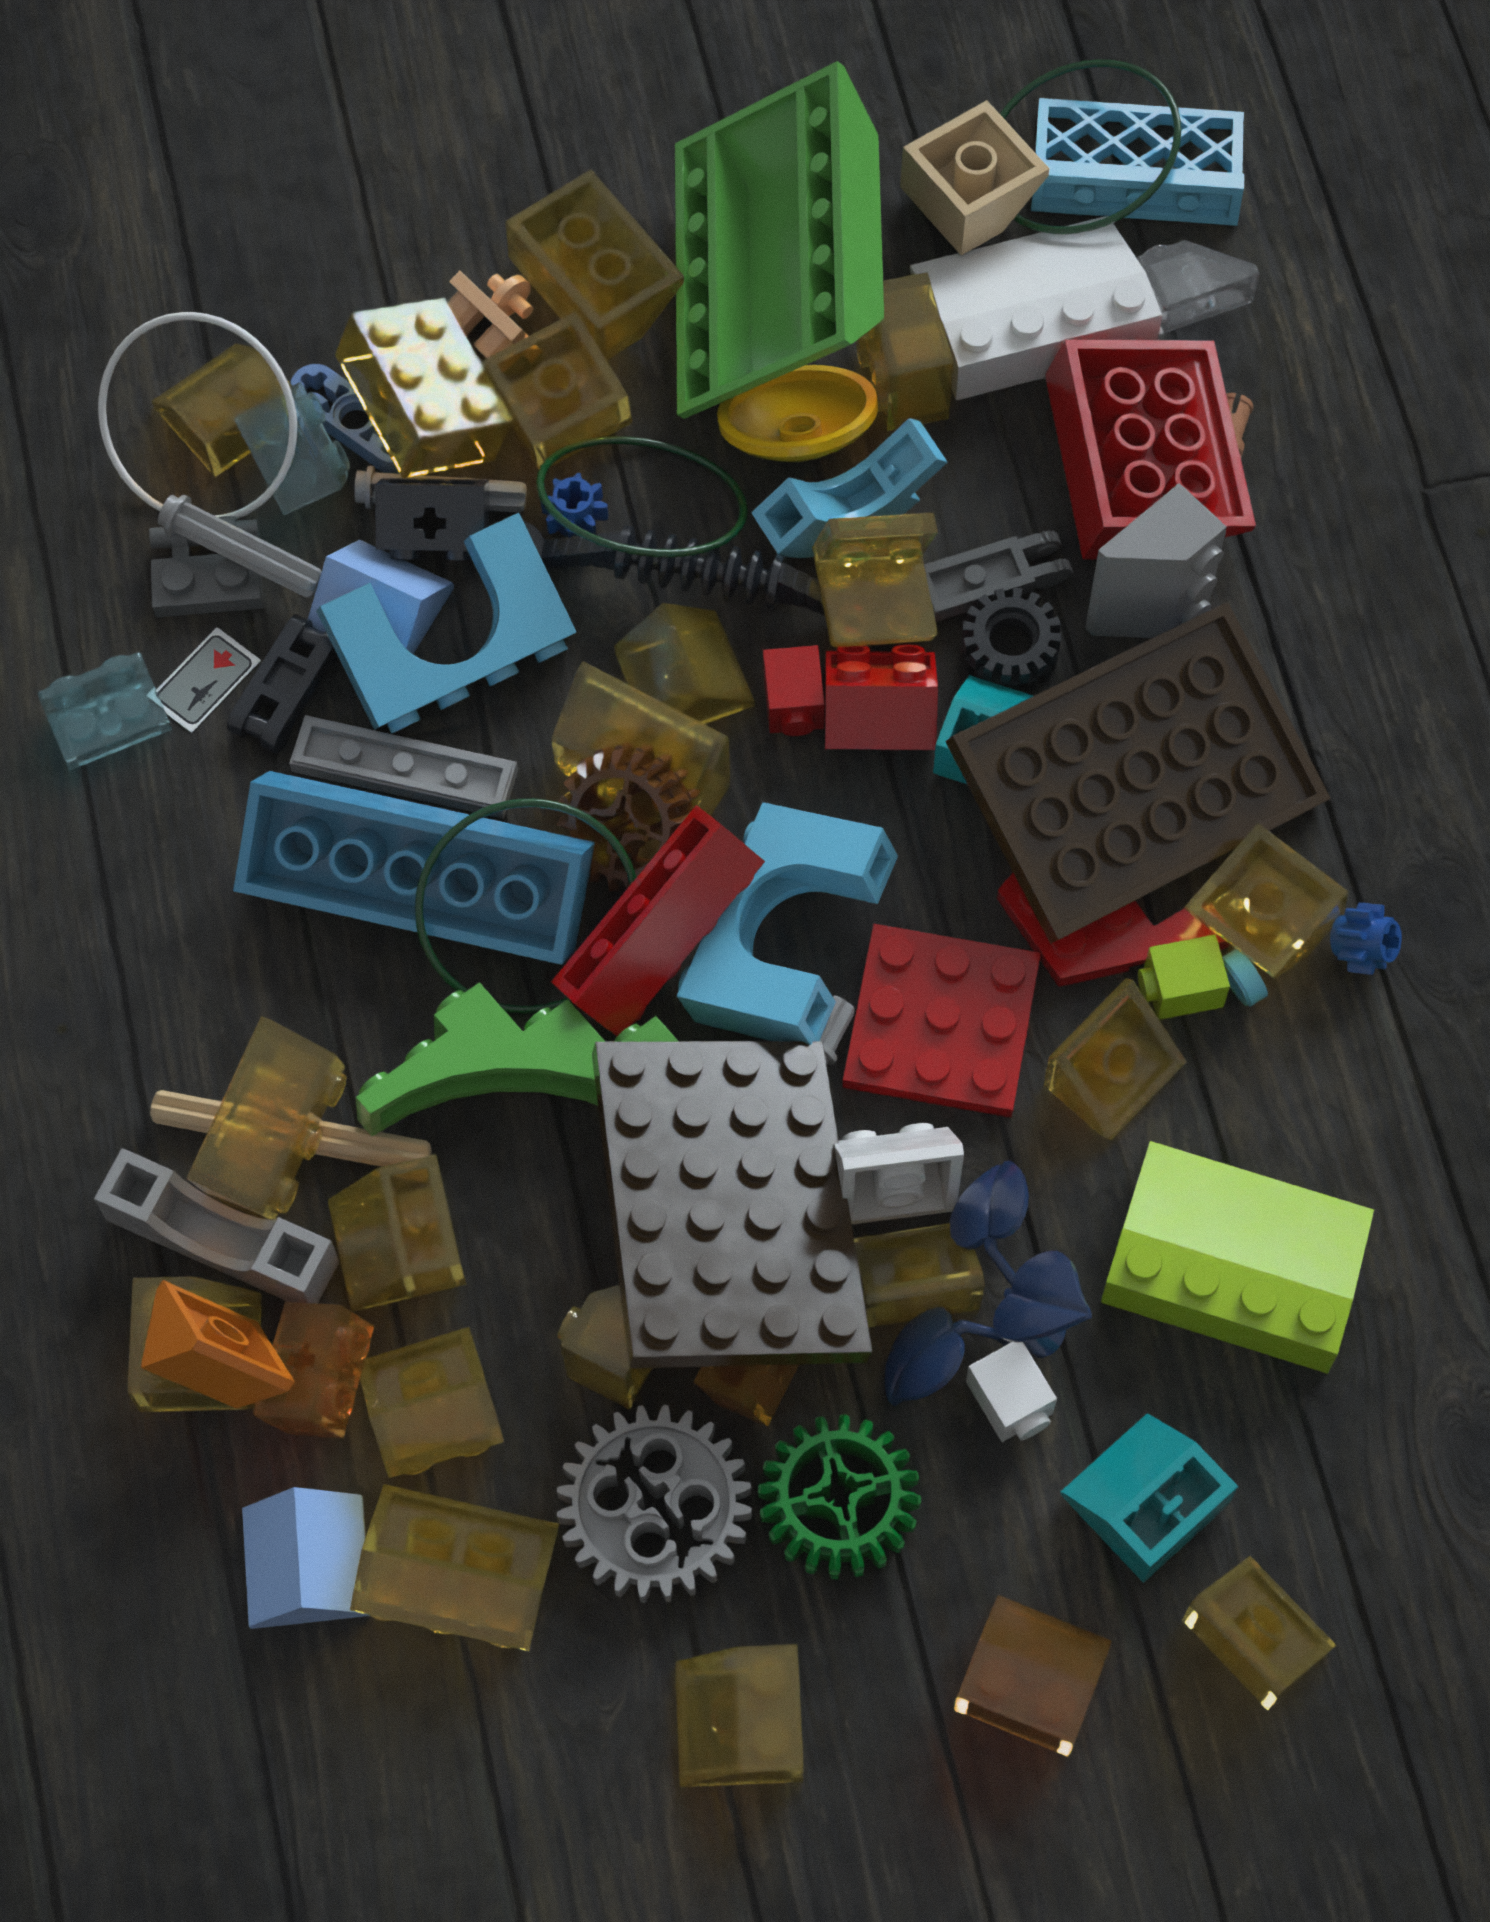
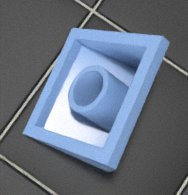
(405, 591)
(302, 1556)

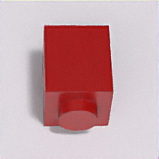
(793, 690)

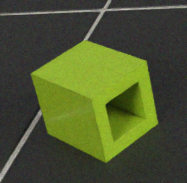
(1184, 977)

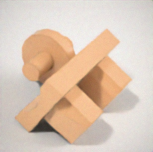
(471, 306)

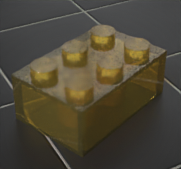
(423, 387)

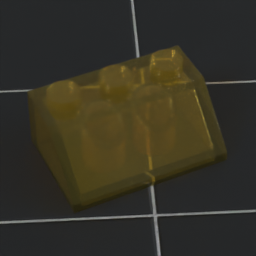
(593, 260)
(610, 712)
(268, 1122)
(454, 1567)

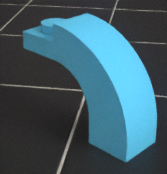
(875, 487)

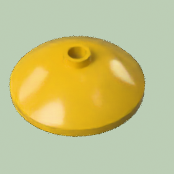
(800, 414)

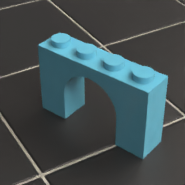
(524, 623)
(801, 855)

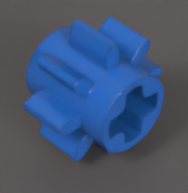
(577, 494)
(1365, 938)

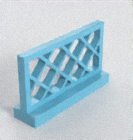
(1105, 189)

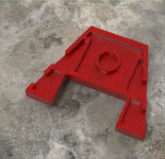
(1102, 946)

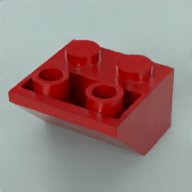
(881, 698)

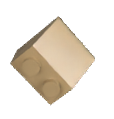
(971, 176)

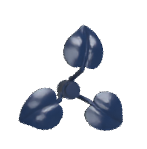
(1035, 1310)

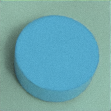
(1244, 978)

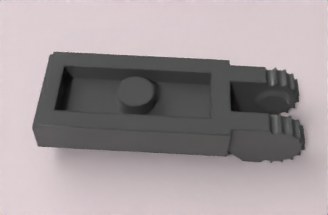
(963, 578)

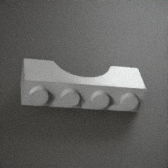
(176, 1215)

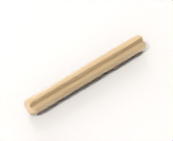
(336, 1141)

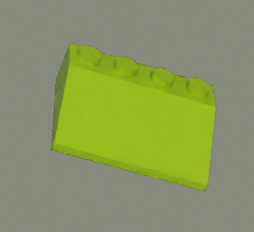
(1239, 1257)

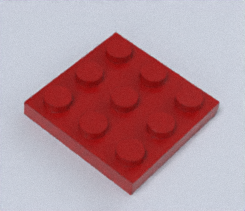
(941, 1020)

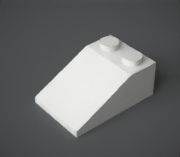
(899, 1172)

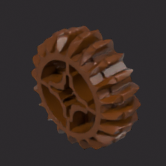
(649, 794)

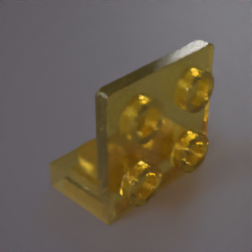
(876, 579)

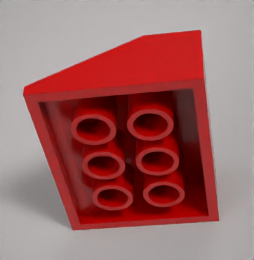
(1137, 425)

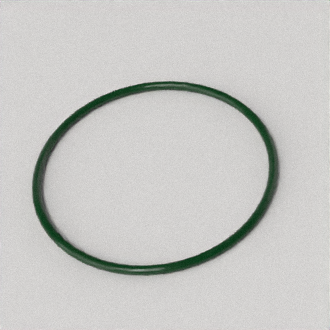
(1157, 183)
(633, 549)
(509, 804)

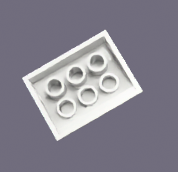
(1022, 297)

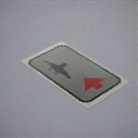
(205, 679)

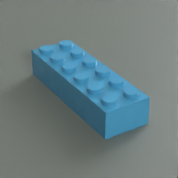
(366, 853)

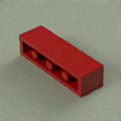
(658, 921)

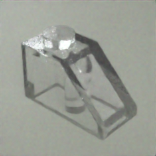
(1196, 282)

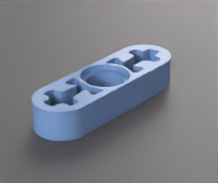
(340, 392)

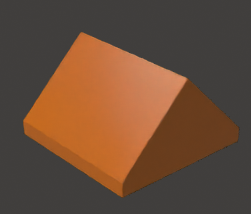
(211, 1349)

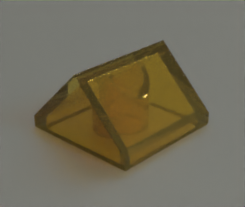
(685, 663)
(1113, 1061)
(917, 1272)
(1257, 1631)

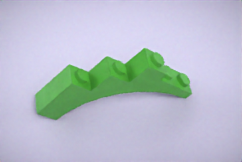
(486, 1052)

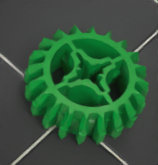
(813, 1503)

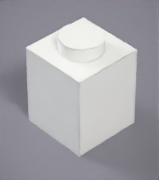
(1012, 1392)

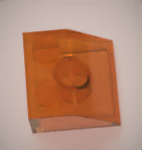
(1032, 1675)

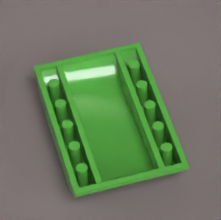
(776, 238)

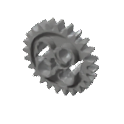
(611, 1534)

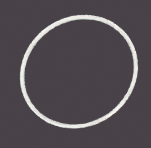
(252, 341)

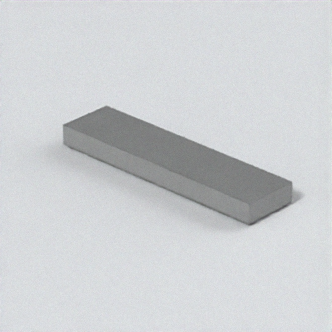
(402, 766)

